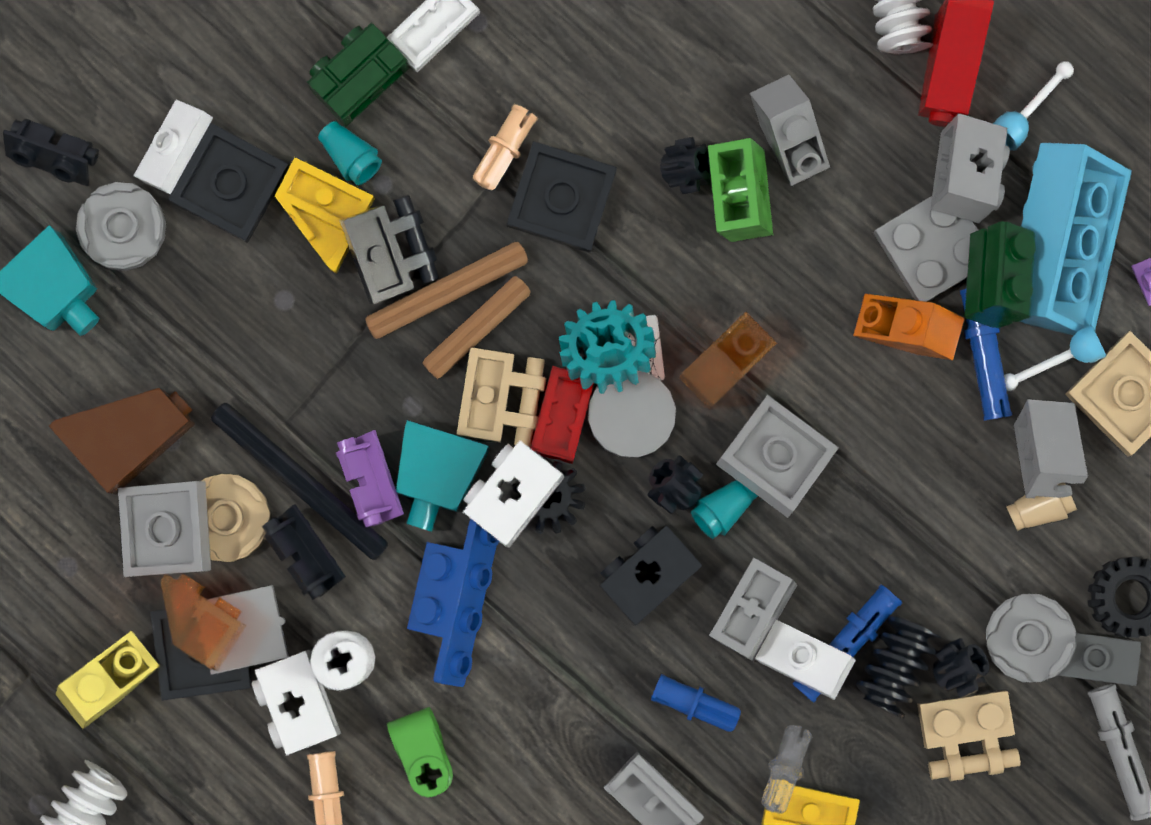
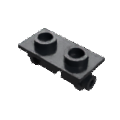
(31, 145)
(314, 566)

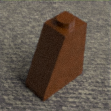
(124, 435)

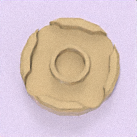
(234, 517)

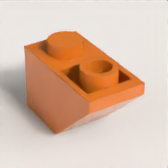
(909, 326)

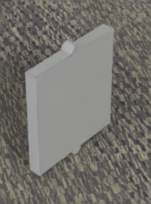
(263, 636)

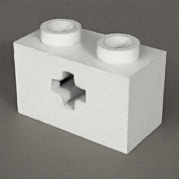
(537, 484)
(316, 716)

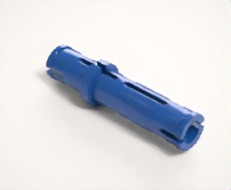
(988, 368)
(860, 628)

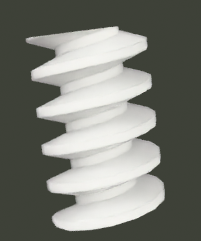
(901, 26)
(327, 651)
(89, 800)

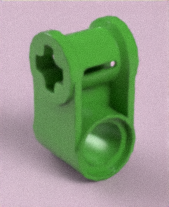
(418, 743)

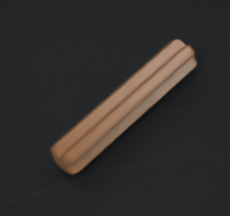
(476, 327)

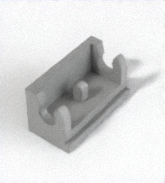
(1049, 448)
(753, 609)
(651, 795)

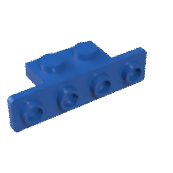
(452, 599)

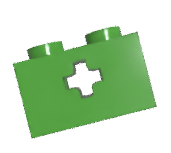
(740, 190)

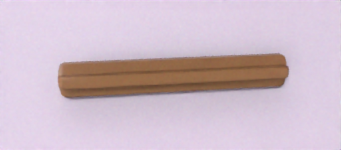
(446, 290)

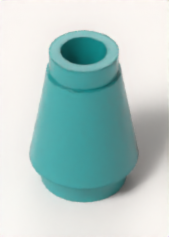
(350, 153)
(722, 508)

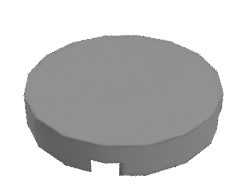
(121, 226)
(633, 420)
(1031, 638)

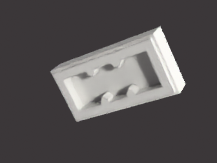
(431, 29)
(173, 146)
(805, 659)

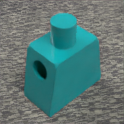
(50, 284)
(436, 471)

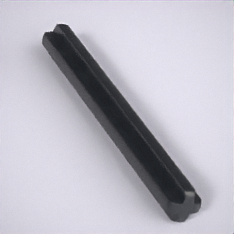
(299, 481)

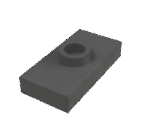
(1104, 660)

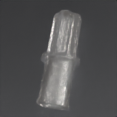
(786, 769)

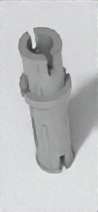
(1117, 734)

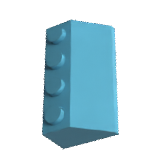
(1075, 221)

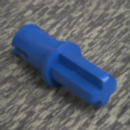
(695, 703)

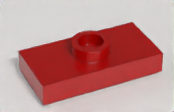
(561, 417)

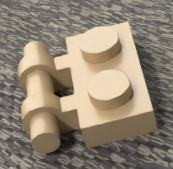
(487, 393)
(968, 720)

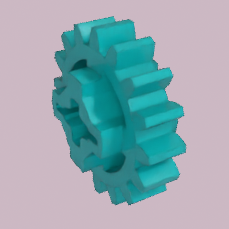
(607, 346)

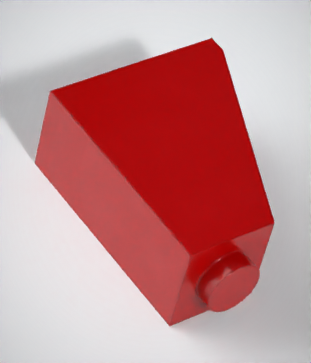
(954, 59)

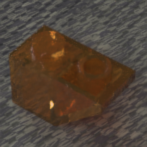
(727, 360)
(198, 625)

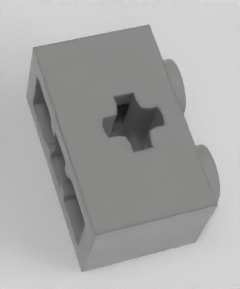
(970, 168)

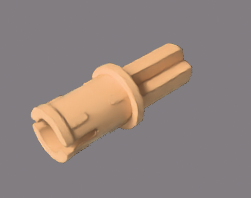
(504, 147)
(325, 788)

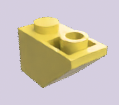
(106, 679)

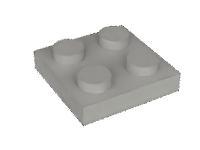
(927, 249)
(777, 456)
(164, 529)

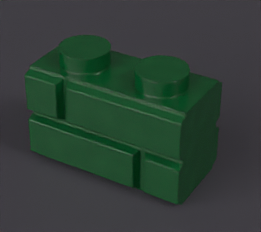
(357, 73)
(1000, 275)

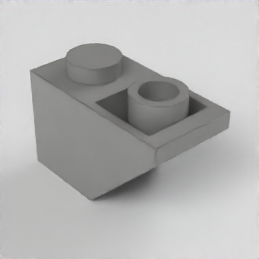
(790, 129)

